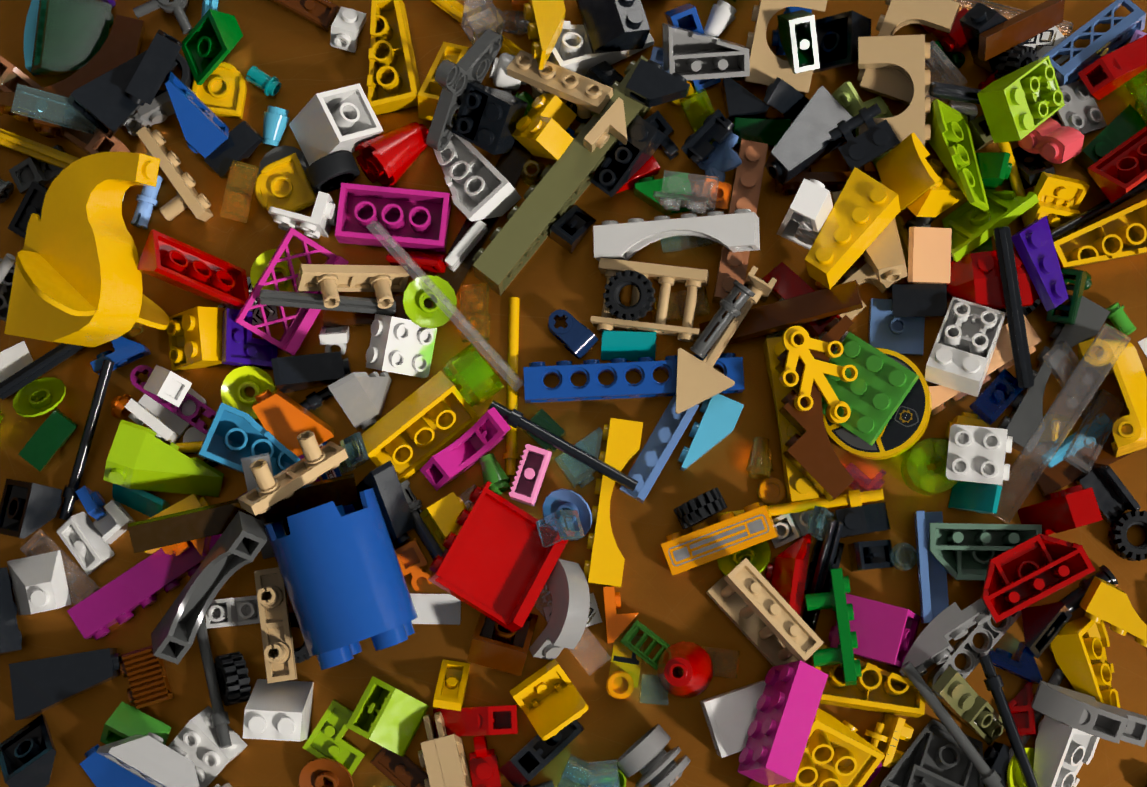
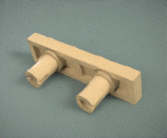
(564, 83)
(183, 182)
(352, 278)
(304, 472)
(275, 625)

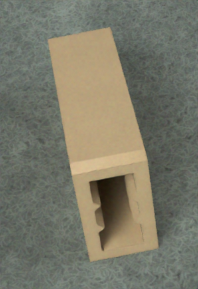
(885, 253)

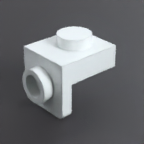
(346, 29)

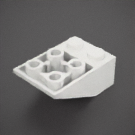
(964, 346)

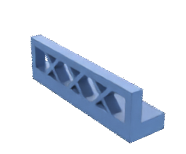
(1105, 41)
(658, 450)
(931, 574)

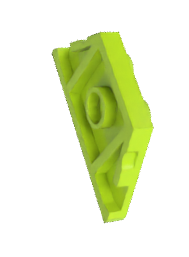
(974, 226)

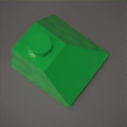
(210, 43)

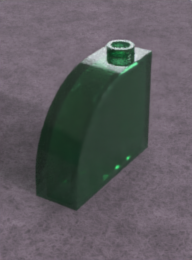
(69, 34)

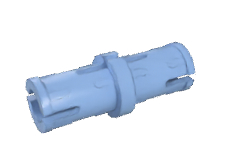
(145, 204)

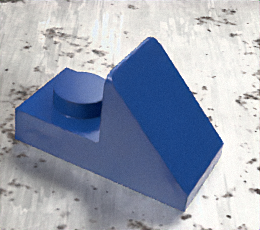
(125, 353)

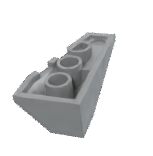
(362, 396)

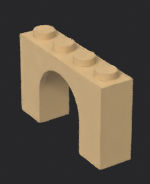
(932, 13)
(908, 56)
(763, 62)

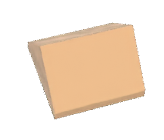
(929, 255)

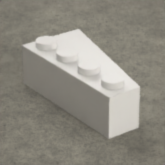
(806, 213)

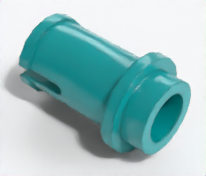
(268, 84)

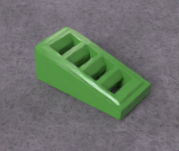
(631, 633)

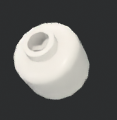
(499, 73)

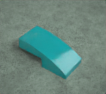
(975, 497)

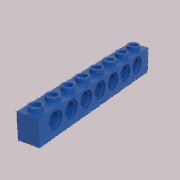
(537, 392)

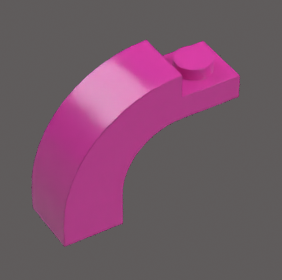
(466, 450)

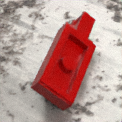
(484, 765)

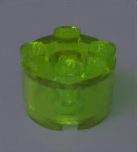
(474, 375)
(915, 469)

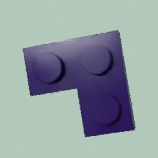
(240, 347)

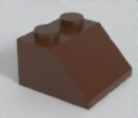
(499, 647)

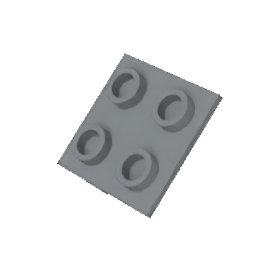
(1079, 109)

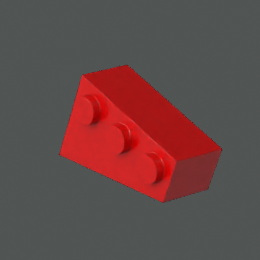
(1064, 510)

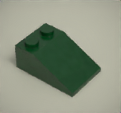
(1117, 132)

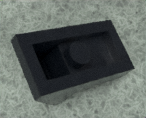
(1031, 166)

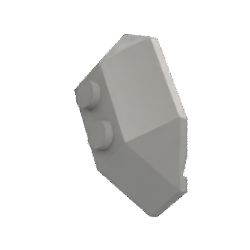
(152, 760)

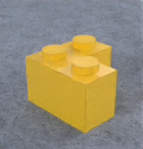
(545, 127)

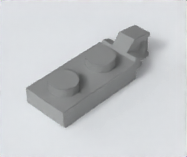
(151, 114)

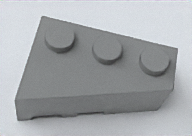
(702, 56)

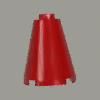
(392, 153)
(696, 667)

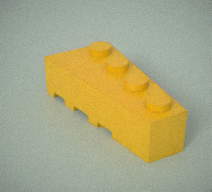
(392, 65)
(851, 227)
(1106, 239)
(874, 691)

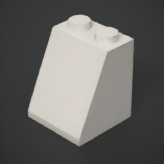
(335, 122)
(279, 711)
(730, 717)

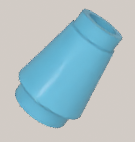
(274, 125)

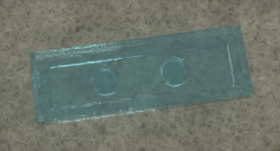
(49, 108)

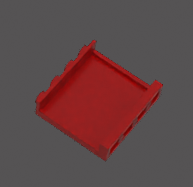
(495, 559)

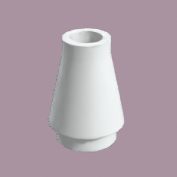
(719, 18)

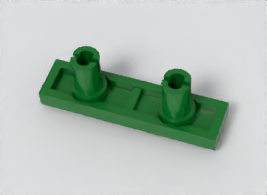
(844, 613)

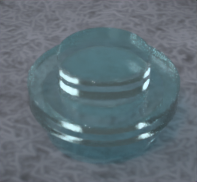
(903, 556)

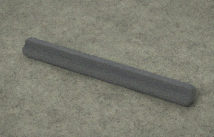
(315, 301)

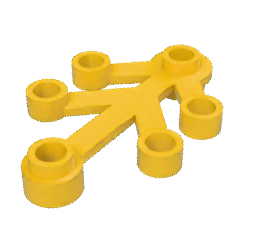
(814, 371)

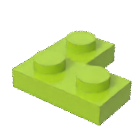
(328, 740)

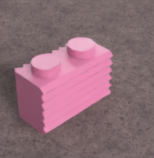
(530, 474)

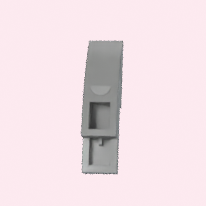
(933, 642)
(1089, 715)

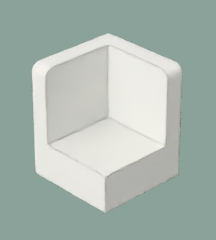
(167, 385)
(114, 523)

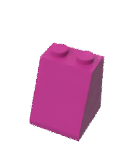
(881, 630)

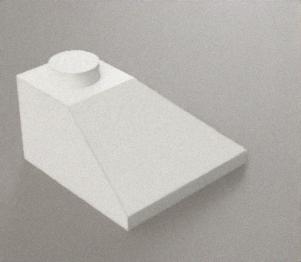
(39, 583)

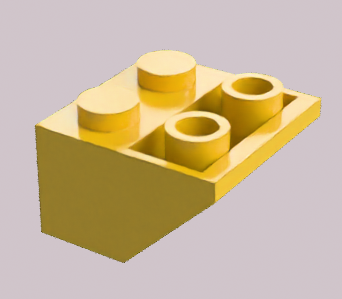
(940, 196)
(195, 338)

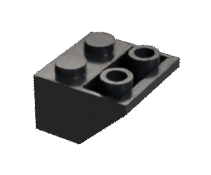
(488, 118)

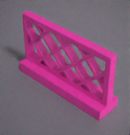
(304, 317)

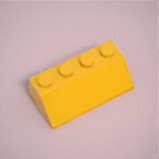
(419, 427)

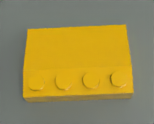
(833, 757)

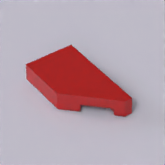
(1023, 712)

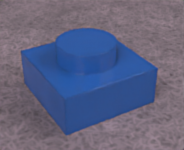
(92, 502)

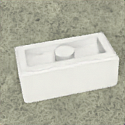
(85, 542)

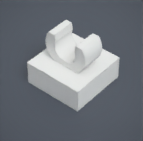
(334, 336)

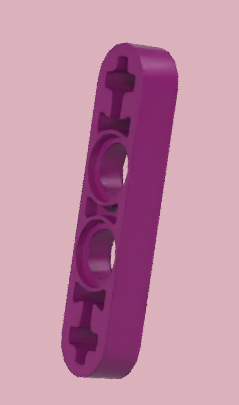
(200, 425)

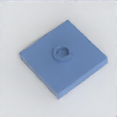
(896, 334)

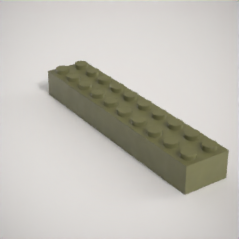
(550, 199)

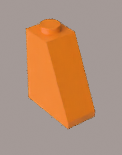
(288, 419)

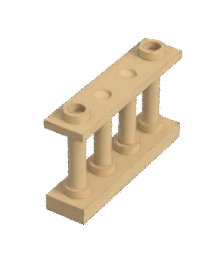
(666, 276)
(764, 616)

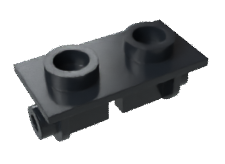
(714, 127)

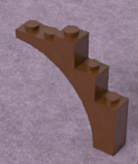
(120, 46)
(812, 450)

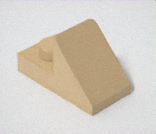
(611, 122)

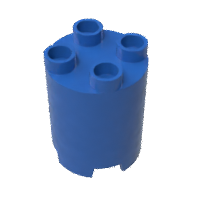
(343, 579)

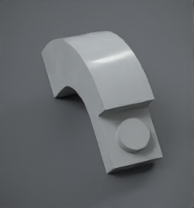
(569, 611)

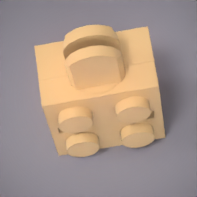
(443, 756)

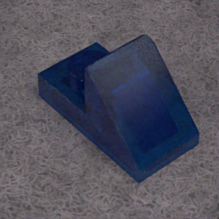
(996, 397)
(1022, 665)

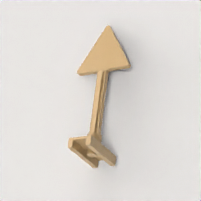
(698, 378)

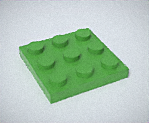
(875, 391)

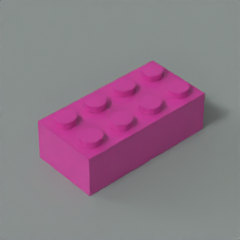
(411, 216)
(782, 723)

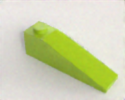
(955, 148)
(147, 463)

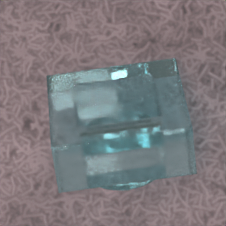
(818, 522)

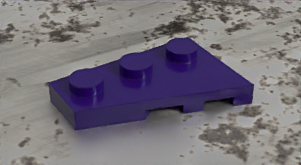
(1041, 261)

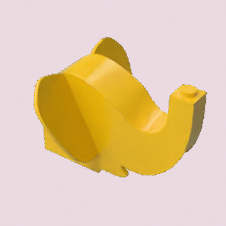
(78, 260)

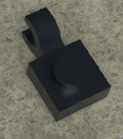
(667, 145)

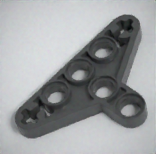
(454, 79)

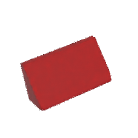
(427, 261)

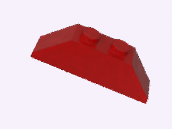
(979, 280)
(789, 572)
(1032, 573)

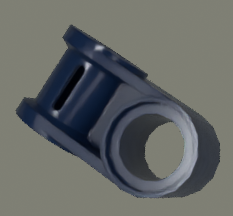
(575, 336)

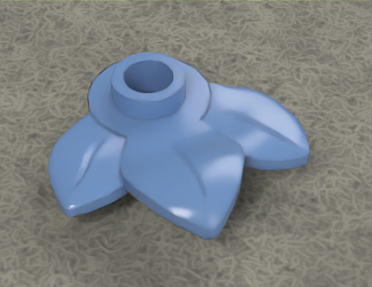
(722, 158)

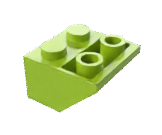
(387, 716)

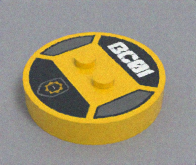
(903, 428)

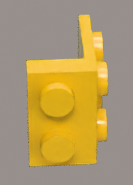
(549, 700)

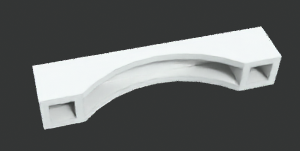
(621, 241)

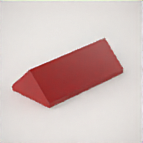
(1122, 167)
(194, 270)

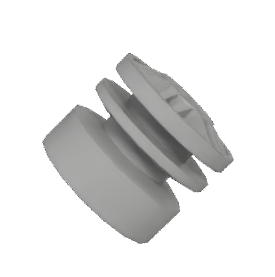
(652, 761)

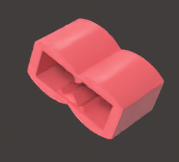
(1053, 141)

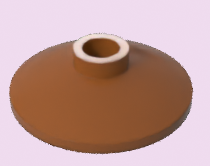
(317, 770)

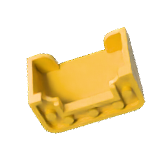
(1129, 430)

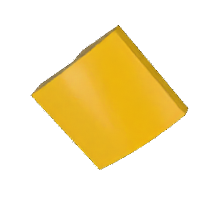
(907, 170)
(1058, 199)

